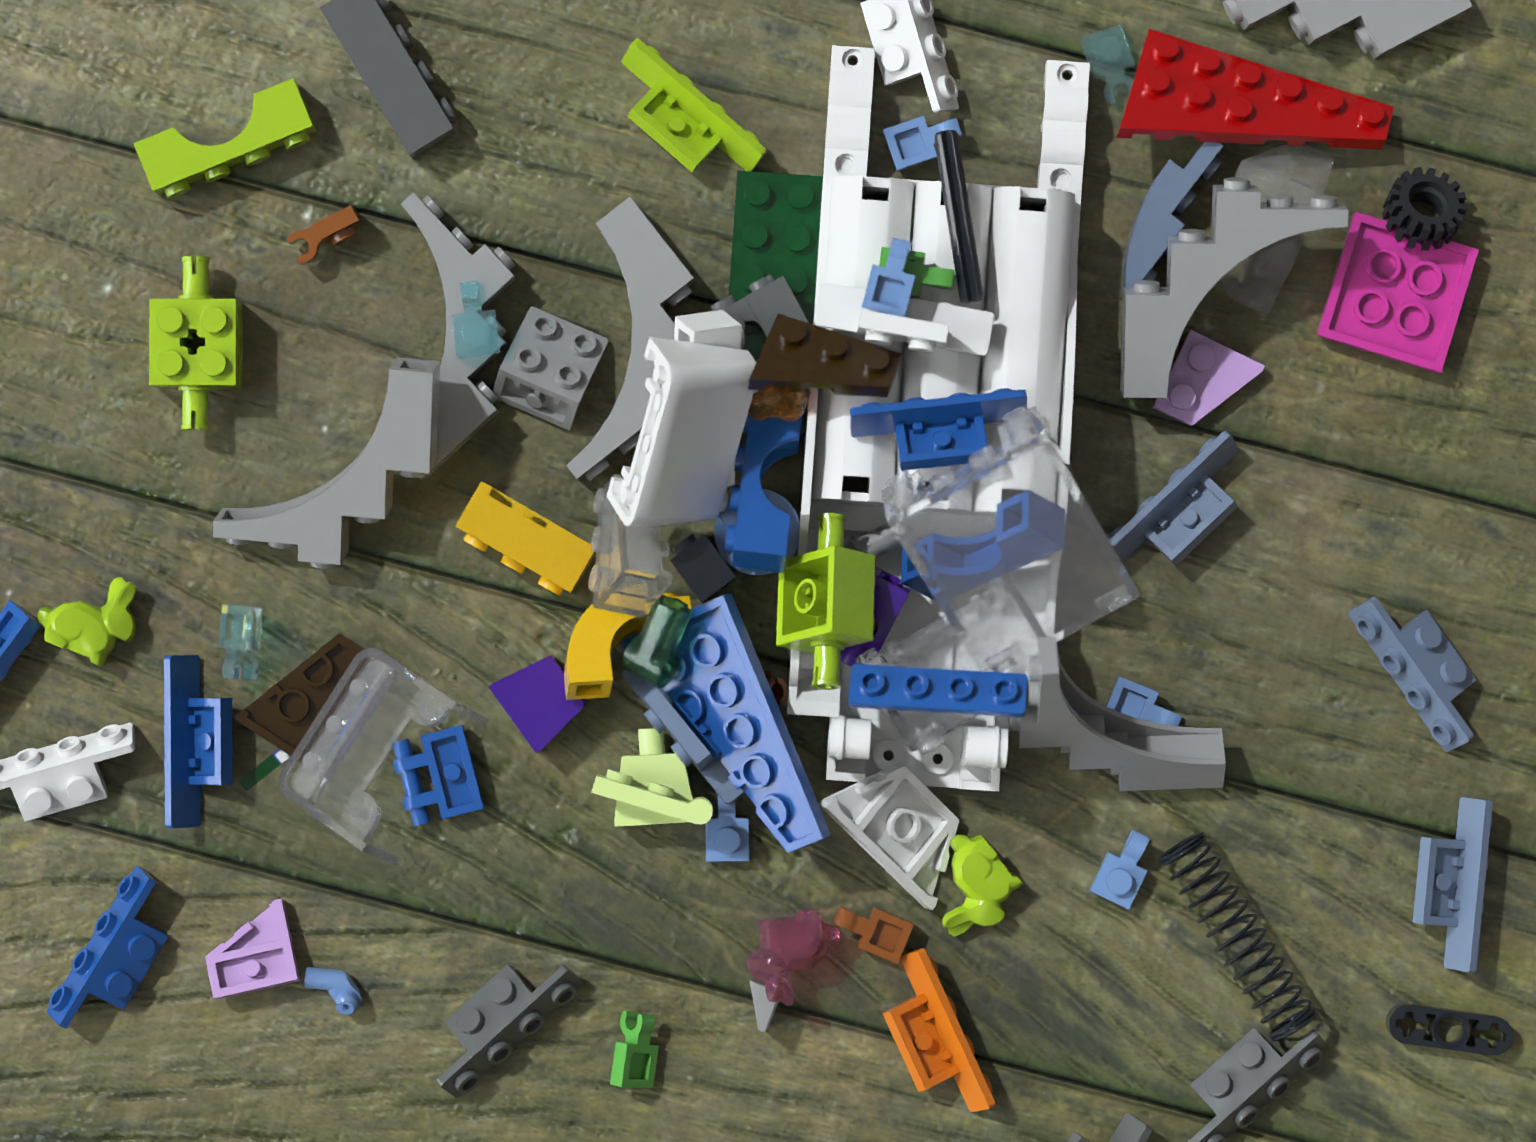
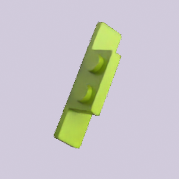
(684, 117)

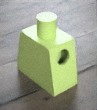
(656, 767)

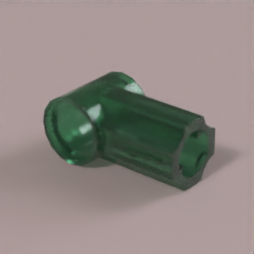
(654, 650)

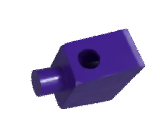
(888, 602)
(537, 701)

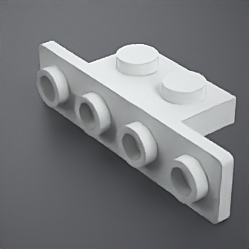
(910, 46)
(925, 326)
(64, 772)

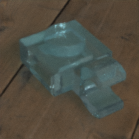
(474, 329)
(240, 634)

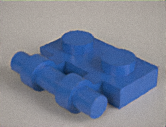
(450, 770)

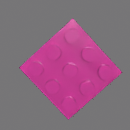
(1396, 296)

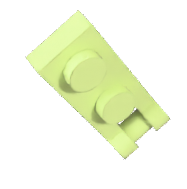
(655, 798)

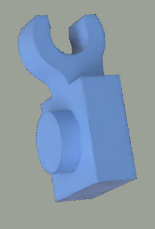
(914, 142)
(888, 286)
(1139, 703)
(727, 835)
(1120, 875)

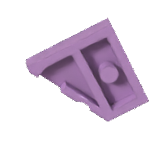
(1204, 378)
(255, 957)

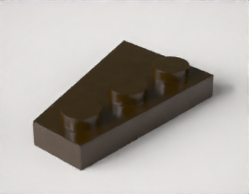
(816, 357)
(294, 702)

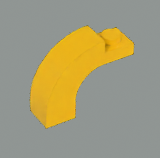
(588, 654)

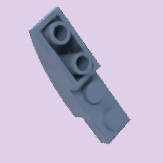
(1155, 219)

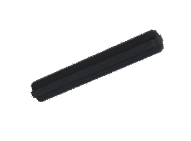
(958, 216)

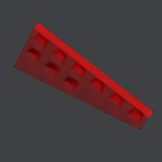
(1232, 100)

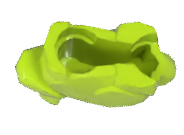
(89, 628)
(982, 881)

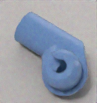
(339, 986)

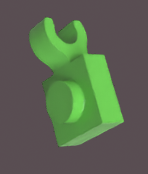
(925, 275)
(635, 1058)

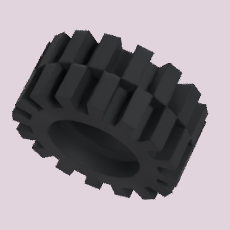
(1433, 191)

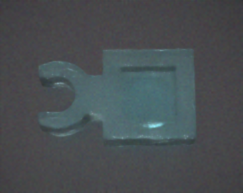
(1109, 57)

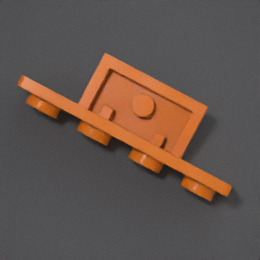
(933, 1038)

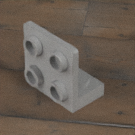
(549, 367)

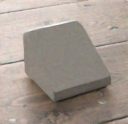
(763, 1008)

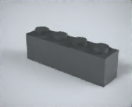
(390, 73)

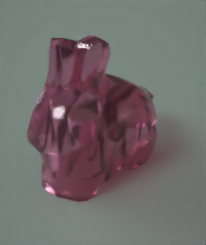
(789, 946)

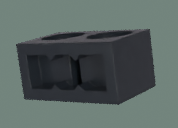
(701, 566)

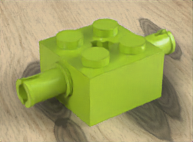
(175, 323)
(826, 601)

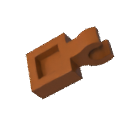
(335, 228)
(880, 933)

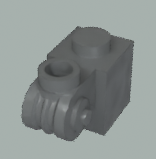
(763, 304)

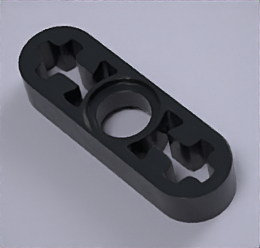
(1479, 1044)

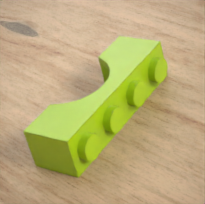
(276, 120)

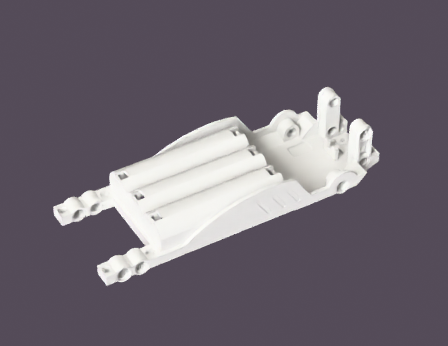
(1030, 289)

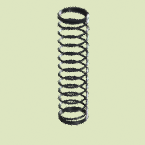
(1297, 1020)

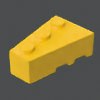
(525, 539)

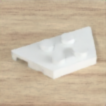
(898, 827)

